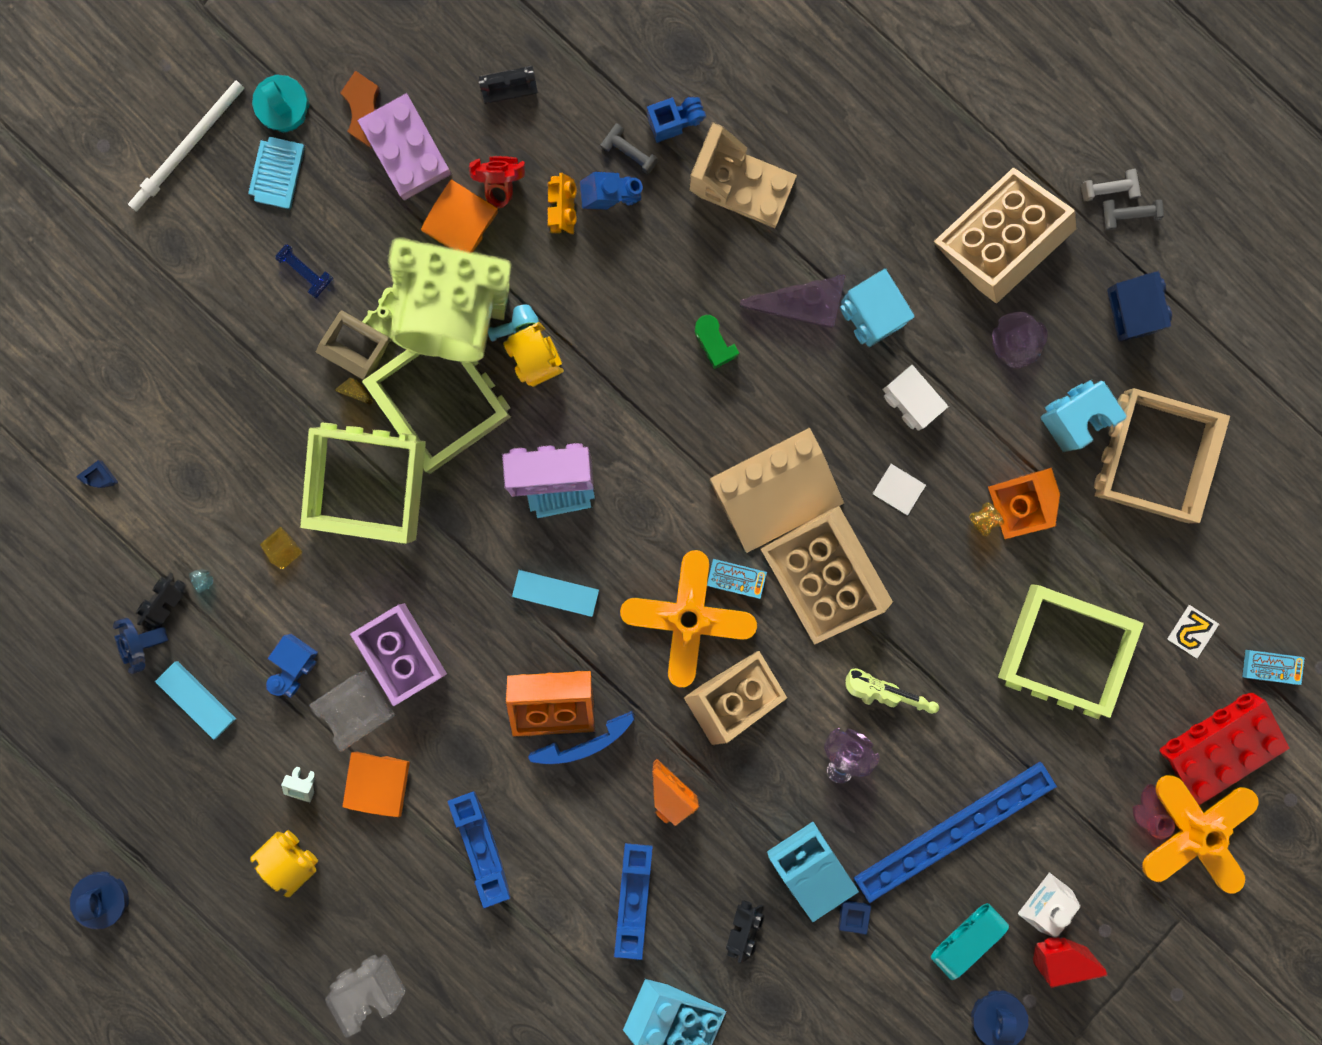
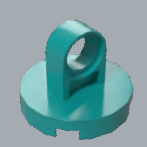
(280, 103)

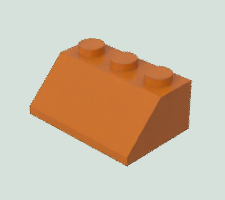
(550, 703)

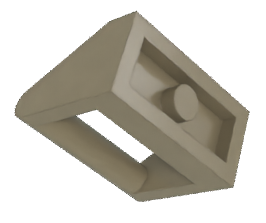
(346, 357)

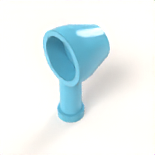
(522, 318)

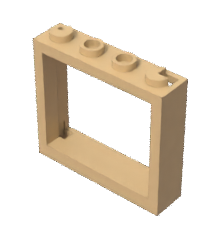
(1203, 468)

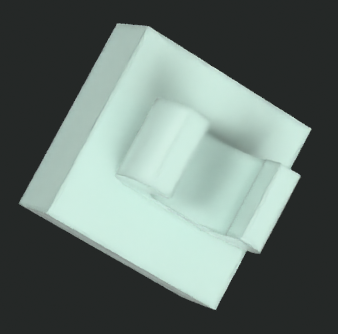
(299, 788)

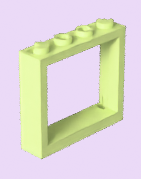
(402, 426)
(314, 482)
(1021, 635)

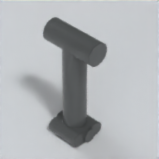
(614, 139)
(1112, 214)

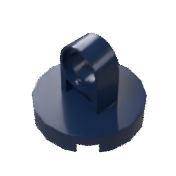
(131, 645)
(99, 900)
(999, 1019)

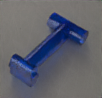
(318, 283)

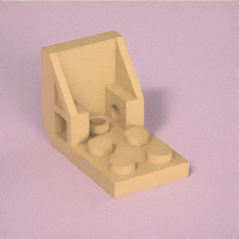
(738, 180)

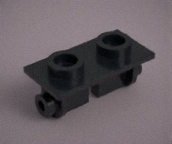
(508, 84)
(153, 610)
(743, 942)

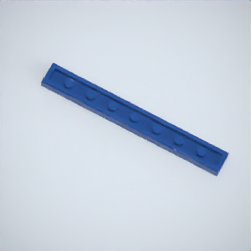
(955, 832)

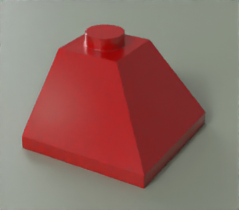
(1066, 962)

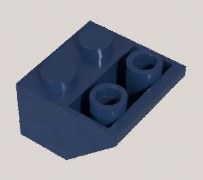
(1139, 306)

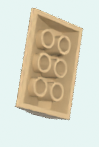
(1006, 234)
(777, 490)
(827, 576)

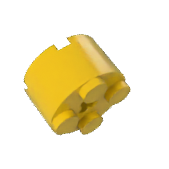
(534, 355)
(284, 863)

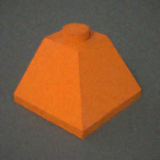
(1027, 503)
(671, 796)

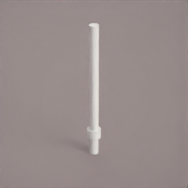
(150, 186)

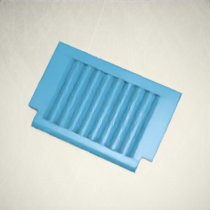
(276, 172)
(559, 503)

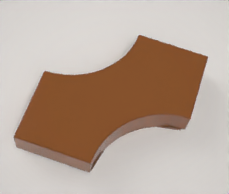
(362, 97)

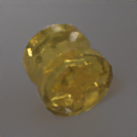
(986, 519)

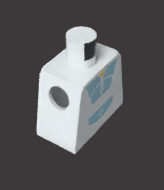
(1050, 906)

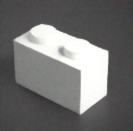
(914, 398)

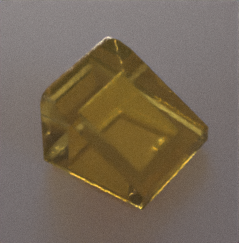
(354, 390)
(280, 548)

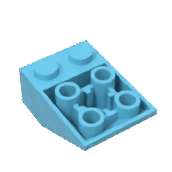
(812, 871)
(671, 1017)

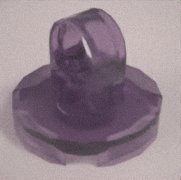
(1019, 339)
(851, 754)

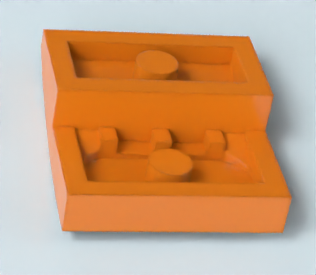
(459, 218)
(376, 784)

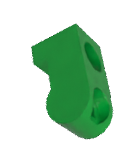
(712, 342)

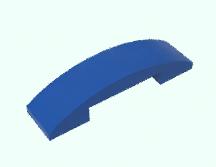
(551, 754)
(481, 849)
(633, 901)

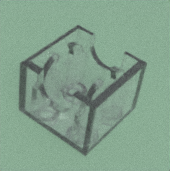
(353, 709)
(354, 991)

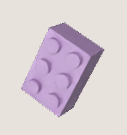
(404, 147)
(548, 470)
(398, 654)

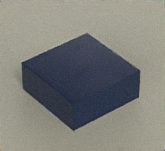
(854, 917)

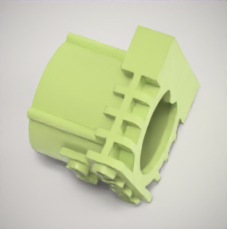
(446, 299)

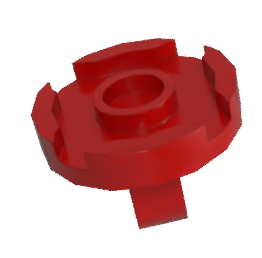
(498, 173)

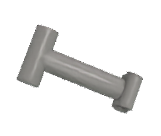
(1131, 184)

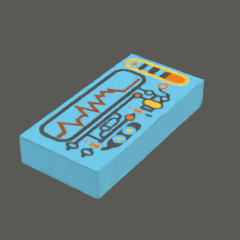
(736, 578)
(1273, 667)

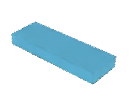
(555, 593)
(195, 700)

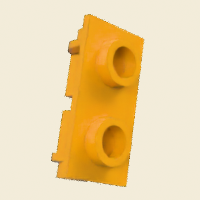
(561, 191)

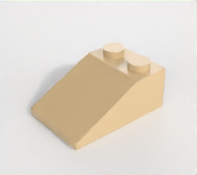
(735, 699)

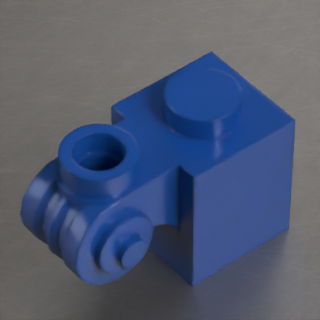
(668, 119)
(606, 189)
(295, 660)

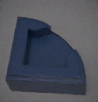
(97, 476)

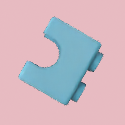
(876, 308)
(1069, 416)

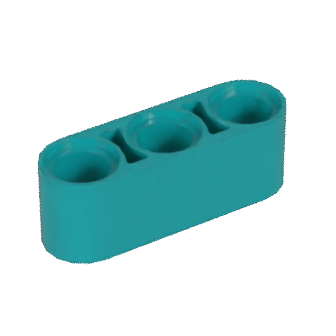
(969, 941)

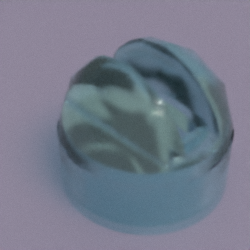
(200, 580)

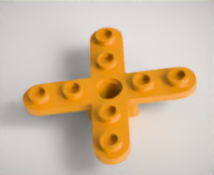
(668, 617)
(1194, 828)

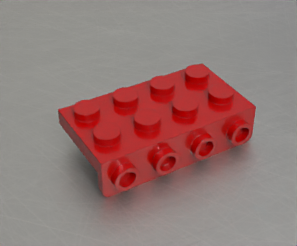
(1225, 747)

